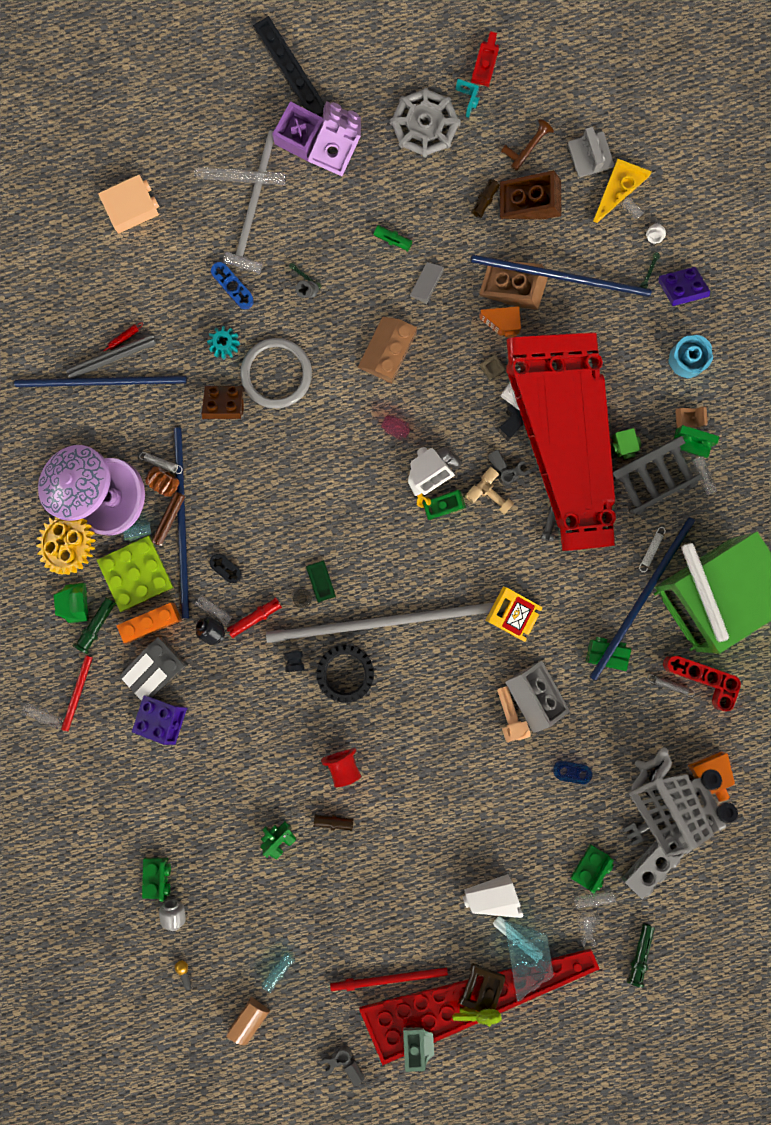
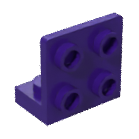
(159, 720)

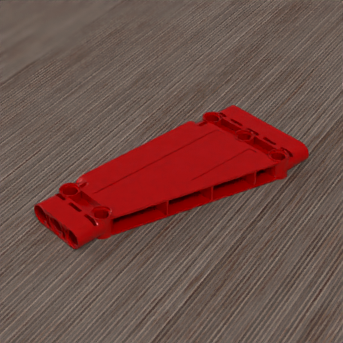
(568, 431)

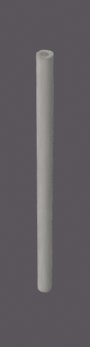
(255, 195)

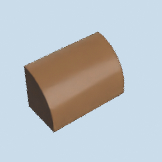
(247, 1022)

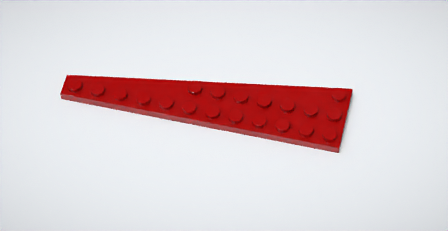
(436, 1006)

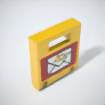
(518, 616)

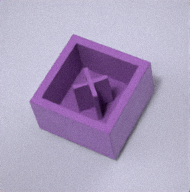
(297, 130)

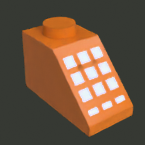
(502, 320)

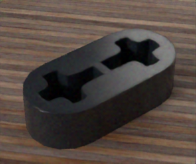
(229, 565)

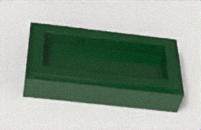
(320, 581)

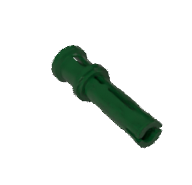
(90, 633)
(639, 963)

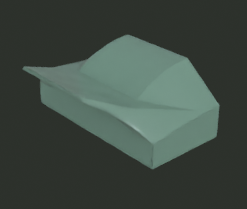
(417, 1048)

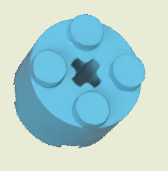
(701, 354)

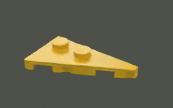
(622, 182)

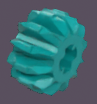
(216, 345)

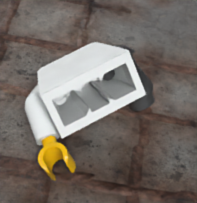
(430, 471)

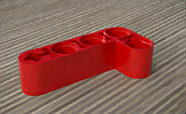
(700, 676)

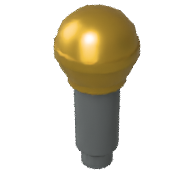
(181, 968)

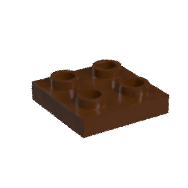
(223, 402)

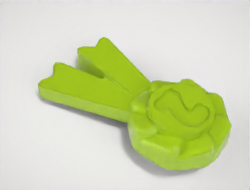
(486, 1016)

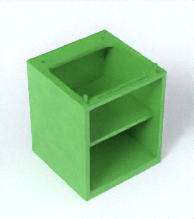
(740, 585)

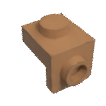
(691, 417)

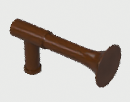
(543, 129)

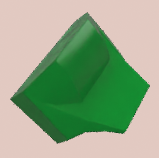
(72, 603)

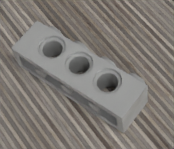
(647, 863)

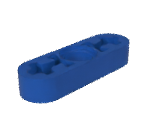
(220, 279)

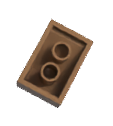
(514, 287)

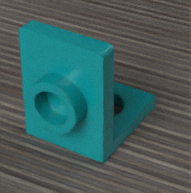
(473, 92)

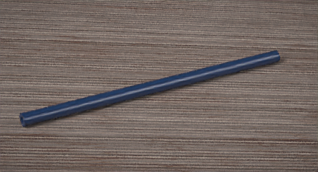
(100, 381)

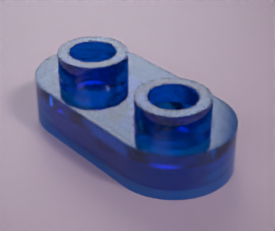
(572, 773)

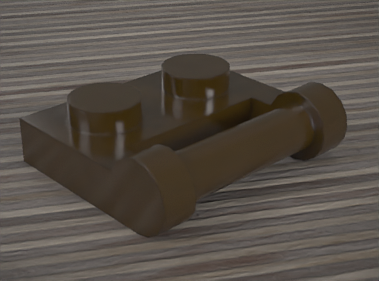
(489, 989)

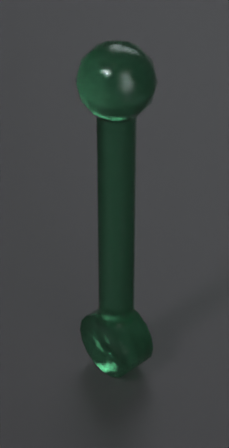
(656, 256)
(293, 267)

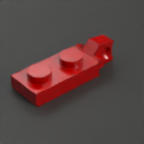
(486, 61)

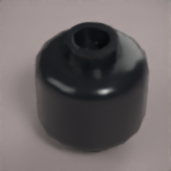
(210, 630)

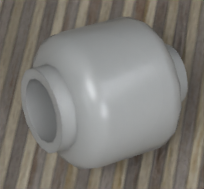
(172, 915)

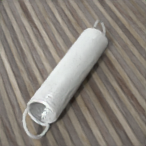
(160, 463)
(652, 549)

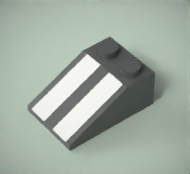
(153, 669)

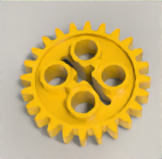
(65, 544)

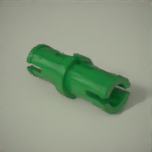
(393, 238)

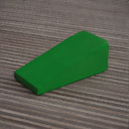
(445, 504)

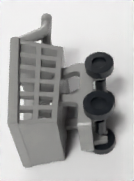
(681, 799)

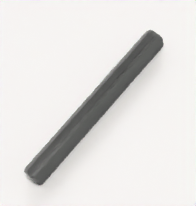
(111, 356)

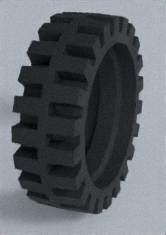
(338, 696)

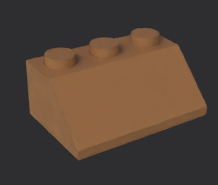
(388, 348)

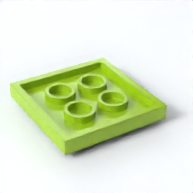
(135, 573)

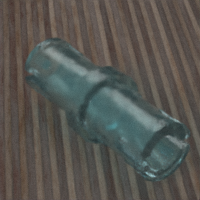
(278, 972)

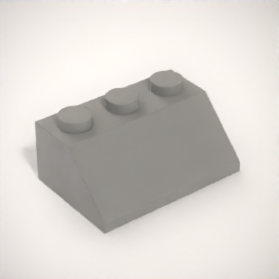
(537, 697)

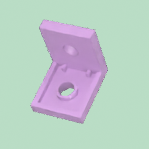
(339, 130)

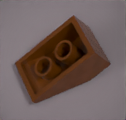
(531, 197)

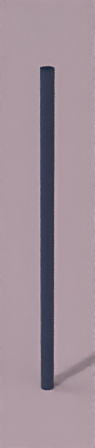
(560, 275)
(181, 526)
(642, 599)

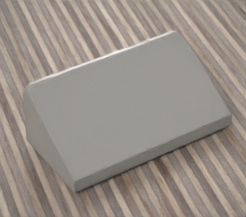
(427, 282)

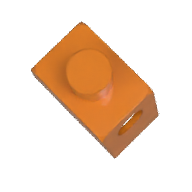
(720, 763)

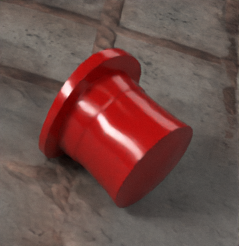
(342, 767)

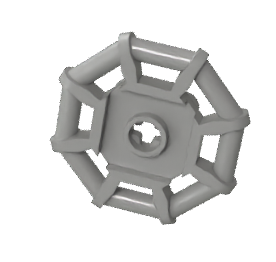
(422, 132)

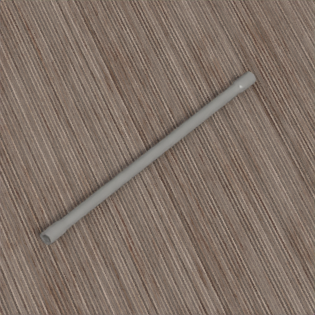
(282, 635)

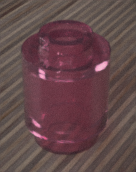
(395, 427)

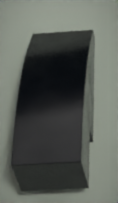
(512, 425)

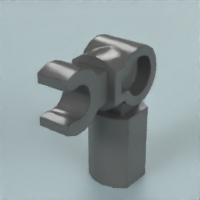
(506, 475)
(343, 1057)

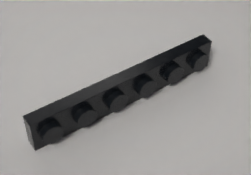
(289, 66)

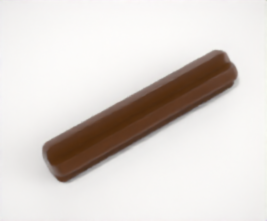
(168, 518)

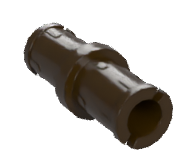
(485, 198)
(333, 822)

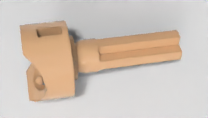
(515, 729)

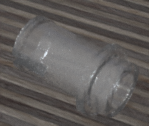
(632, 208)

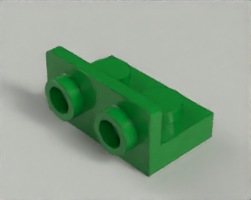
(696, 441)
(593, 869)
(155, 878)

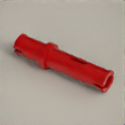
(261, 613)

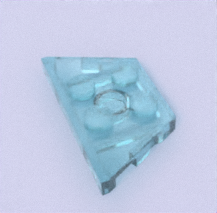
(528, 958)

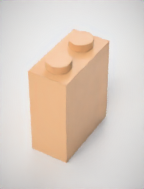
(129, 203)

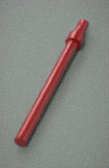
(350, 984)

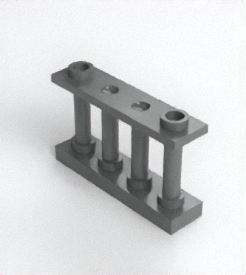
(657, 457)

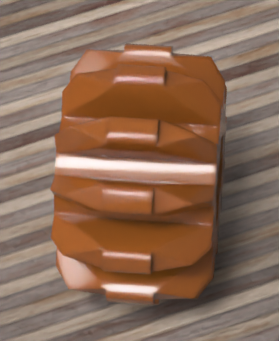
(162, 481)

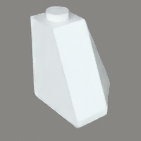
(494, 898)

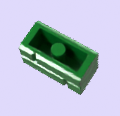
(618, 660)

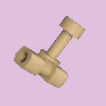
(485, 487)

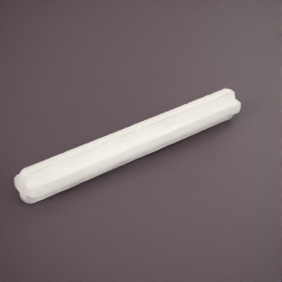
(705, 592)

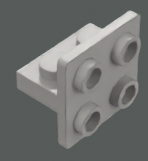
(590, 153)

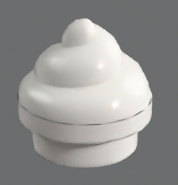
(656, 233)

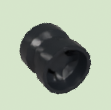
(294, 661)

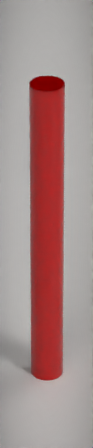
(76, 693)

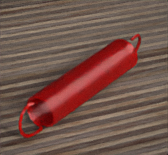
(123, 337)

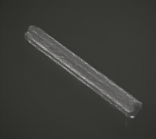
(240, 176)

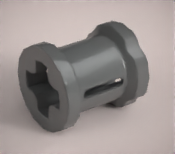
(303, 285)

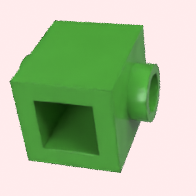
(626, 444)

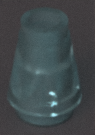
(137, 531)

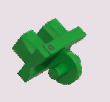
(274, 837)

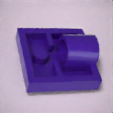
(684, 286)

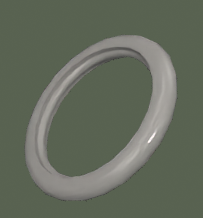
(276, 403)

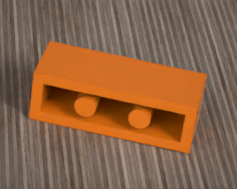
(149, 623)

